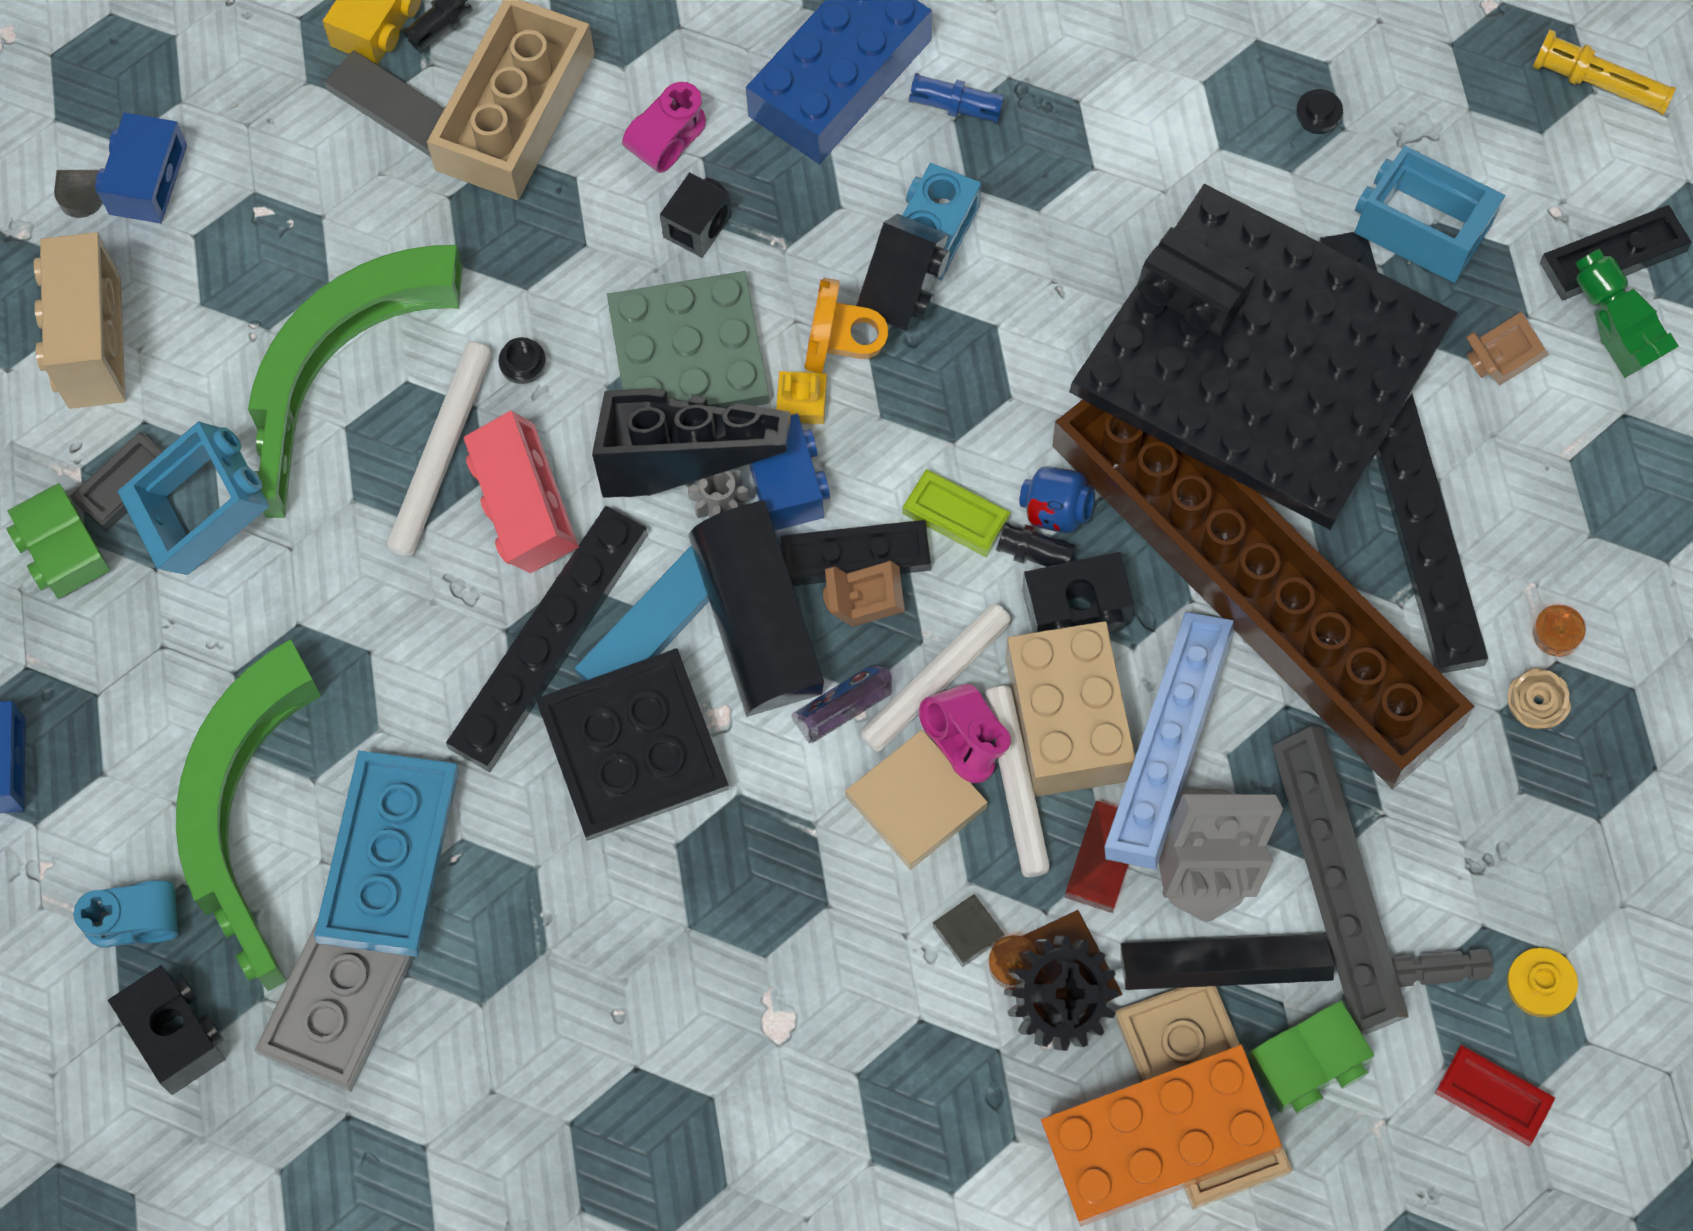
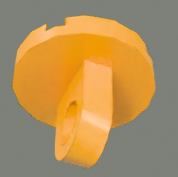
(833, 327)

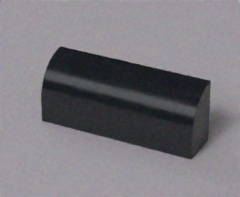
(756, 609)

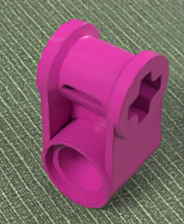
(665, 127)
(964, 726)

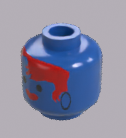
(1057, 499)

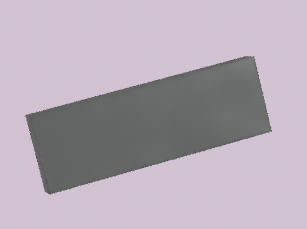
(385, 100)

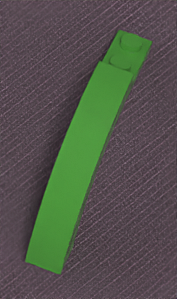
(323, 324)
(214, 765)

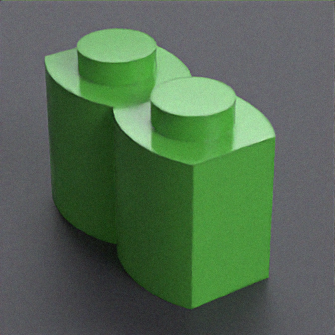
(57, 541)
(1311, 1058)

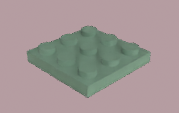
(690, 340)

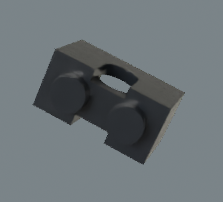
(1095, 579)
(144, 1012)

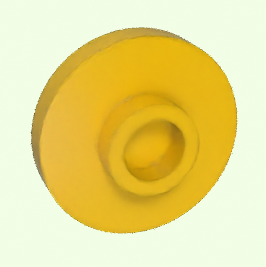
(1542, 982)

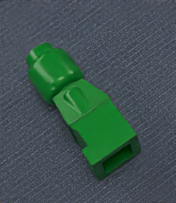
(1625, 319)

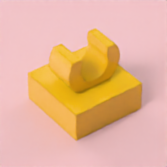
(803, 394)

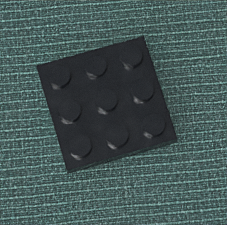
(632, 744)

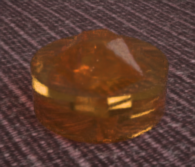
(1559, 630)
(1005, 956)

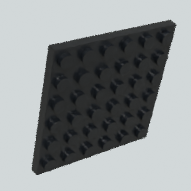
(1294, 382)

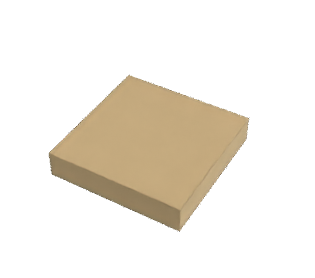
(915, 799)

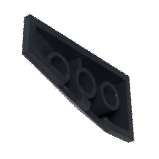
(663, 443)

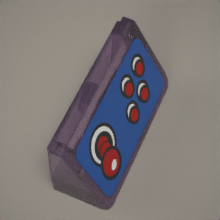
(843, 702)

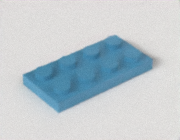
(387, 854)

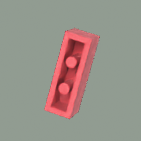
(519, 492)

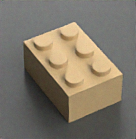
(80, 320)
(1070, 708)

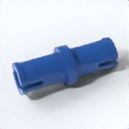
(956, 98)

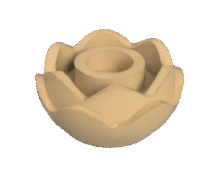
(1543, 685)

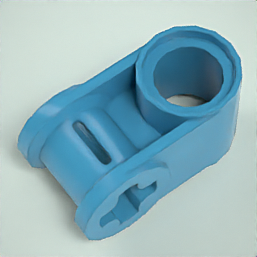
(137, 914)

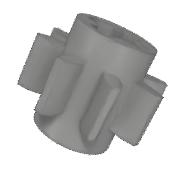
(720, 484)

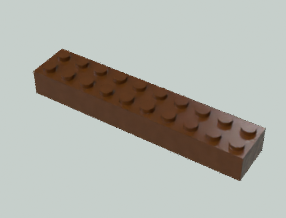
(1275, 590)

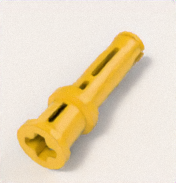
(1582, 65)

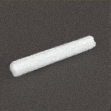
(935, 676)
(1019, 787)

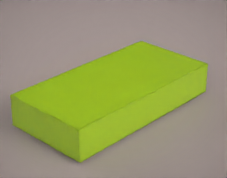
(956, 513)

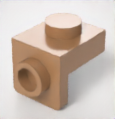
(1506, 349)
(864, 594)

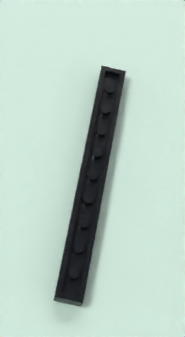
(1423, 524)

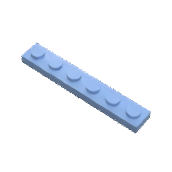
(1169, 741)

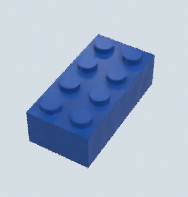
(836, 70)

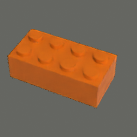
(1161, 1135)

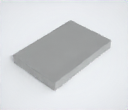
(332, 1010)

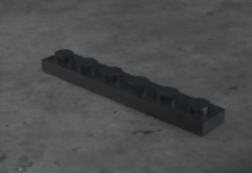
(547, 639)

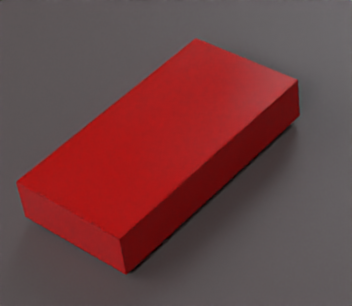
(1495, 1095)

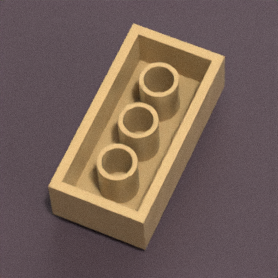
(511, 97)

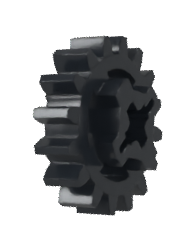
(1061, 970)

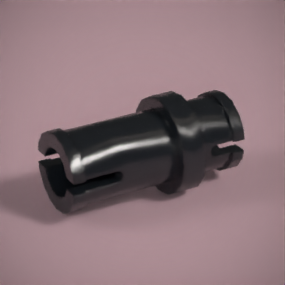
(435, 22)
(1033, 546)

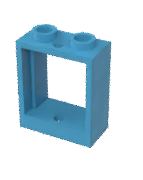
(1439, 188)
(154, 517)

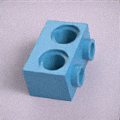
(950, 217)

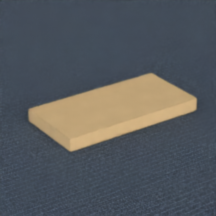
(1179, 1031)

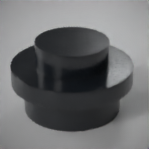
(1319, 111)
(522, 360)

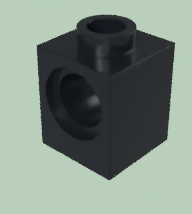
(696, 214)

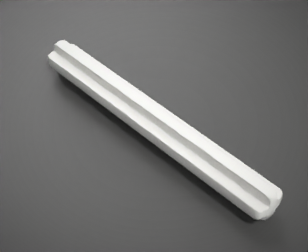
(439, 449)

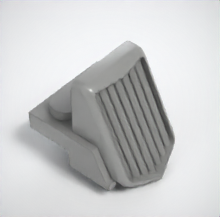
(1217, 850)

